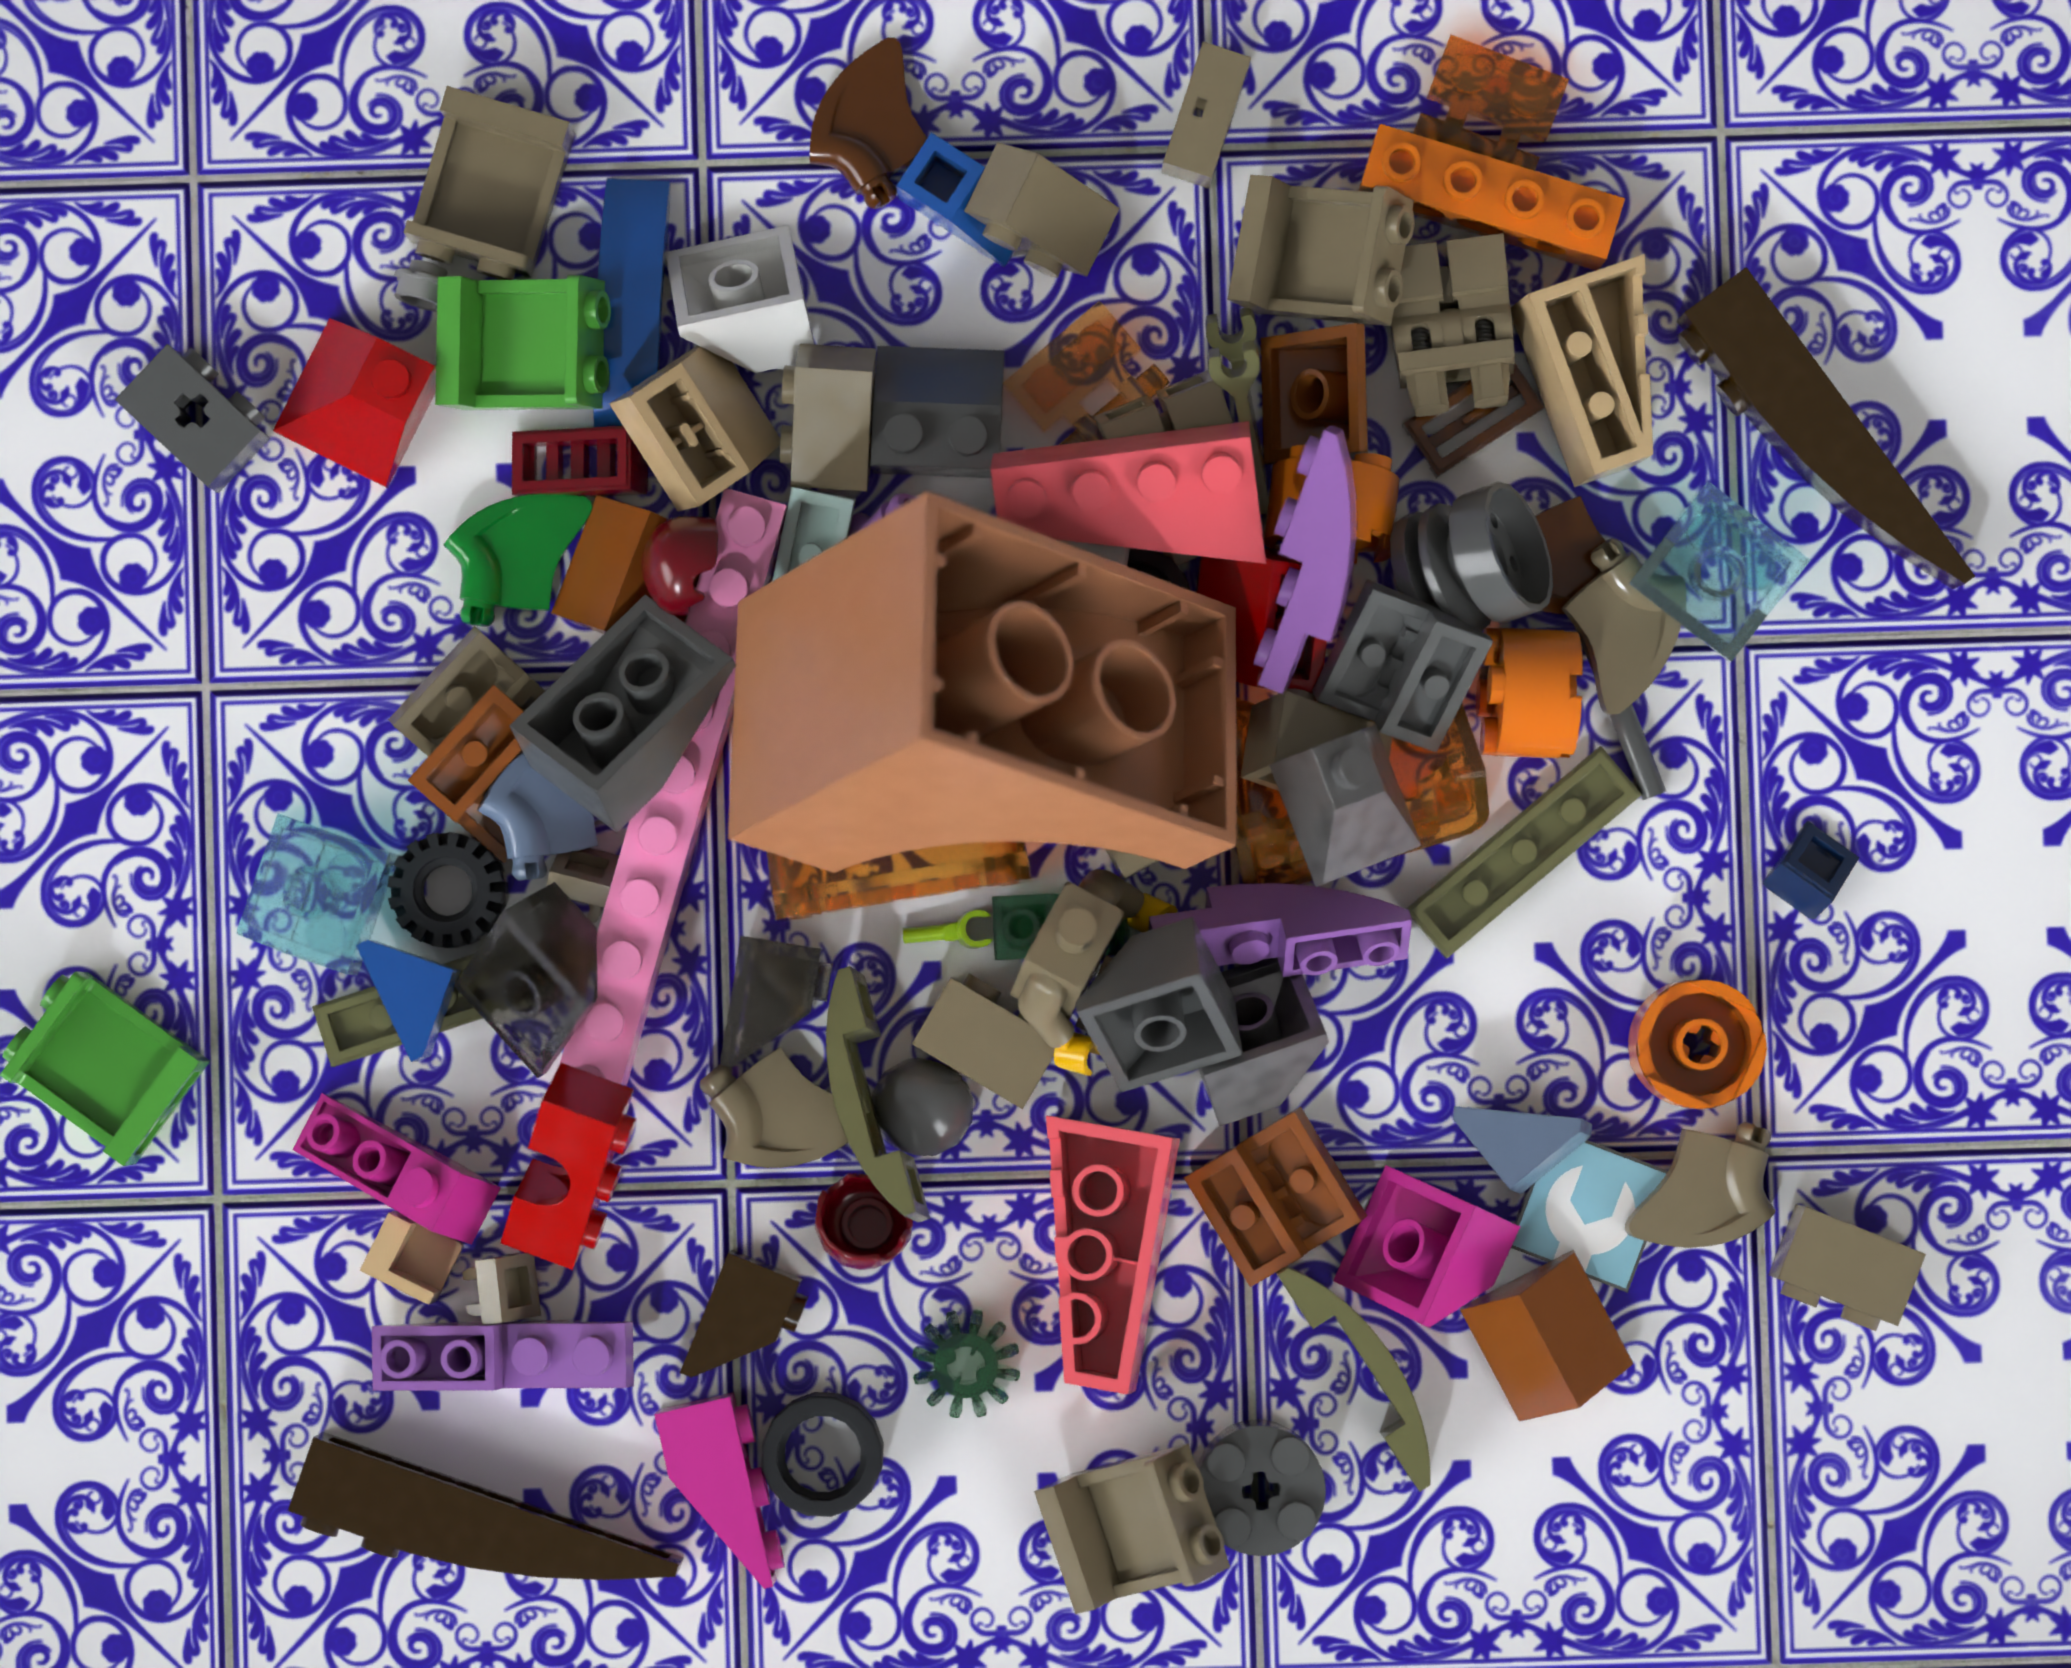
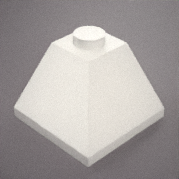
(742, 298)

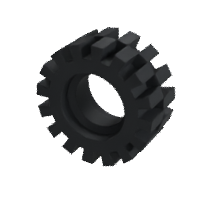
(409, 881)

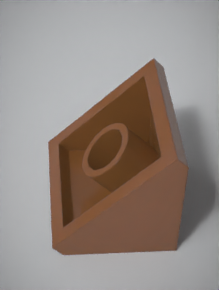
(1313, 383)
(607, 566)
(1548, 1338)

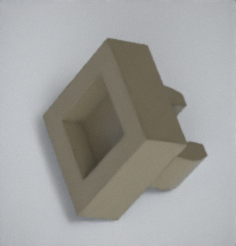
(585, 877)
(505, 1288)

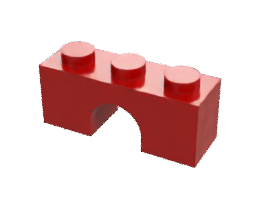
(581, 1128)

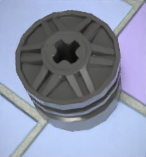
(1475, 557)

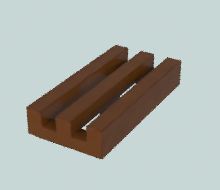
(1427, 446)

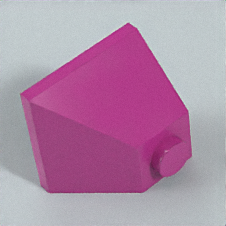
(1423, 1249)

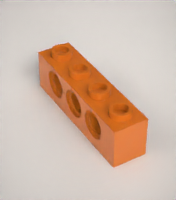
(1495, 197)

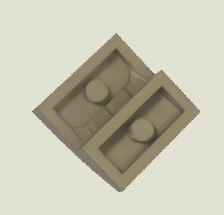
(457, 686)

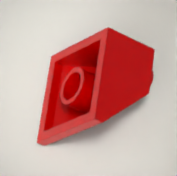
(358, 402)

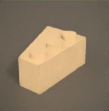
(1591, 367)

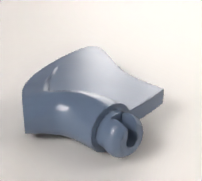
(535, 818)

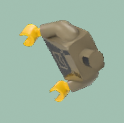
(1070, 953)

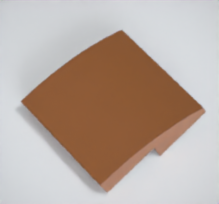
(467, 764)
(1275, 1196)

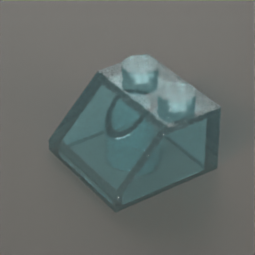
(1718, 571)
(316, 894)

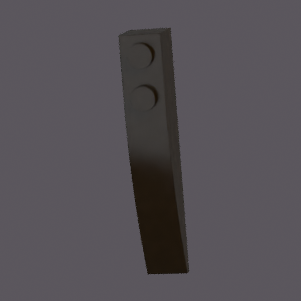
(1810, 423)
(455, 1521)

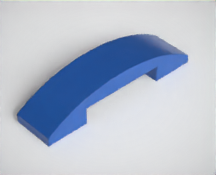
(633, 272)

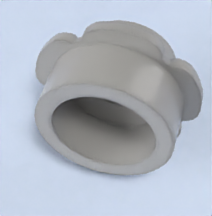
(419, 284)

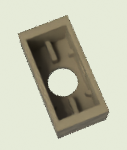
(1215, 91)

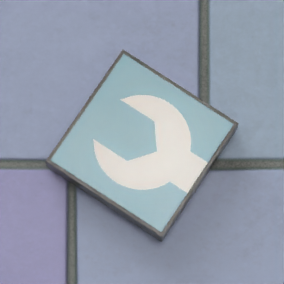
(1585, 1210)

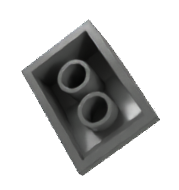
(624, 712)

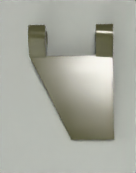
(1237, 381)

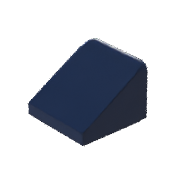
(1811, 871)

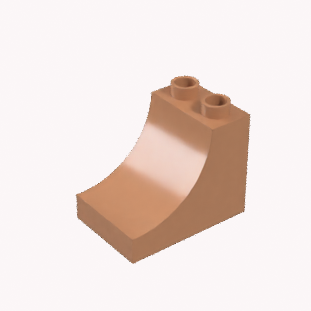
(979, 692)

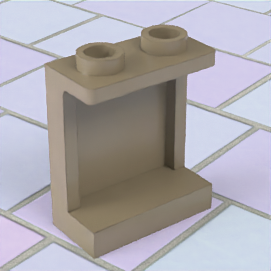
(490, 185)
(1321, 252)
(1132, 1527)

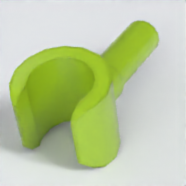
(947, 931)

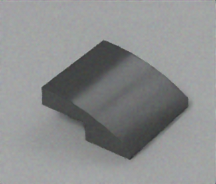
(1402, 665)

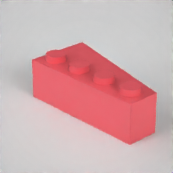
(1144, 491)
(1109, 1230)

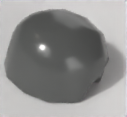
(922, 1106)

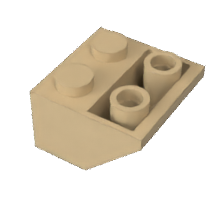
(696, 426)

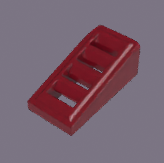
(631, 466)

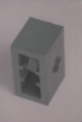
(159, 404)

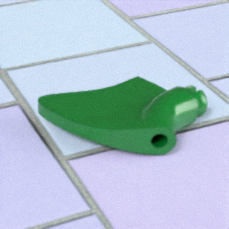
(513, 552)

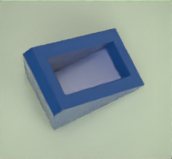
(413, 993)

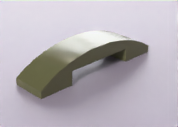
(850, 1022)
(1406, 1435)

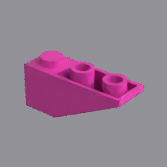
(397, 1170)
(712, 1469)

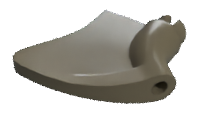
(1621, 628)
(773, 1114)
(1708, 1192)

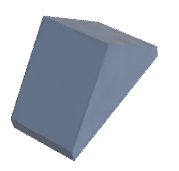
(1521, 1144)

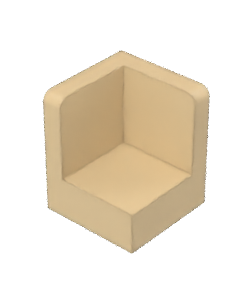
(411, 1258)

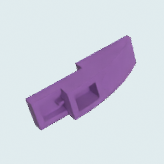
(1322, 535)
(1300, 925)
(502, 1355)

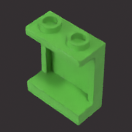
(521, 343)
(103, 1065)

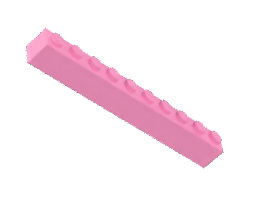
(666, 829)

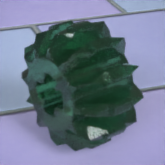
(947, 1354)

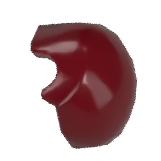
(675, 556)
(860, 1224)

